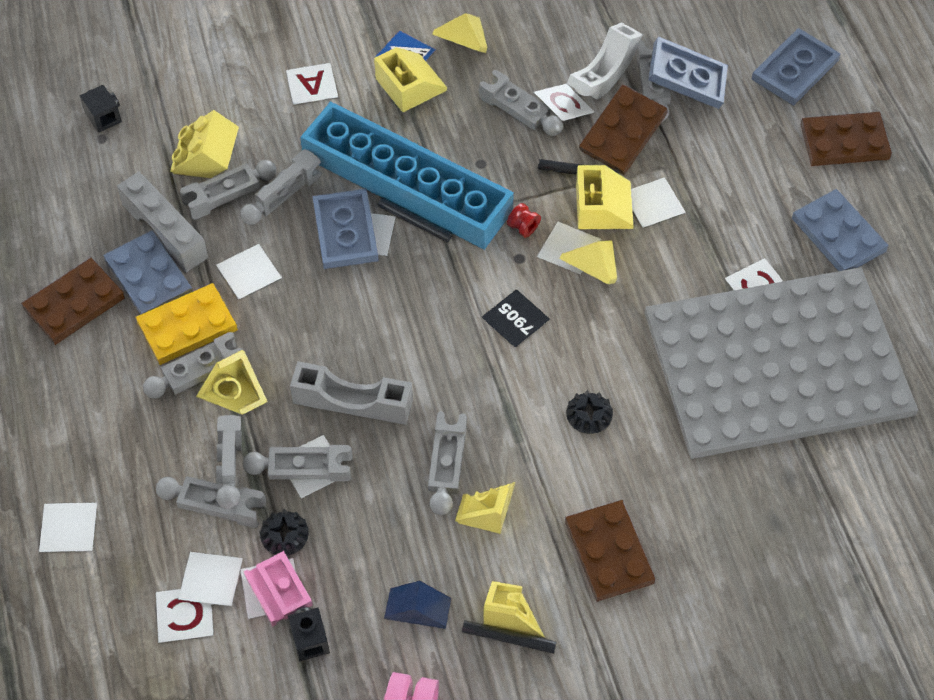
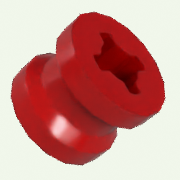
(523, 220)

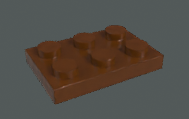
(623, 129)
(845, 138)
(73, 301)
(609, 550)

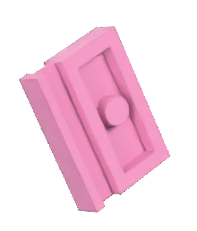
(277, 588)

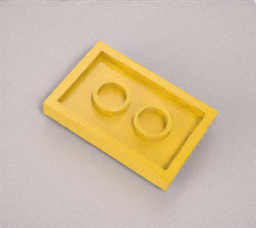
(186, 323)

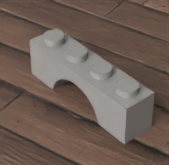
(179, 237)
(319, 388)

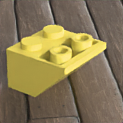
(407, 78)
(205, 146)
(603, 198)

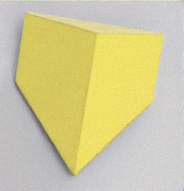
(464, 31)
(594, 259)
(233, 385)
(486, 509)
(509, 610)

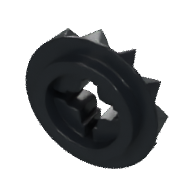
(579, 418)
(293, 541)

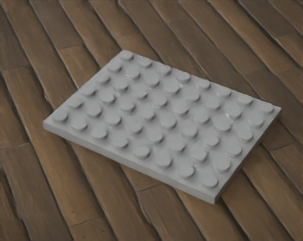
(778, 362)

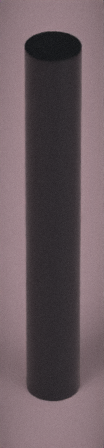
(562, 167)
(415, 219)
(509, 636)

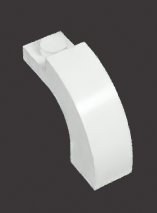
(609, 63)

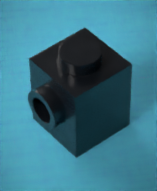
(101, 108)
(308, 633)

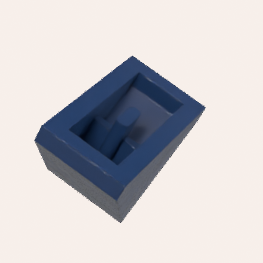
(418, 605)

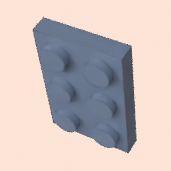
(796, 66)
(688, 72)
(345, 228)
(839, 231)
(147, 273)

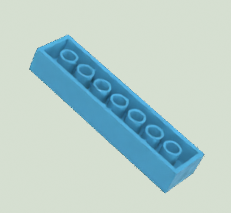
(408, 175)

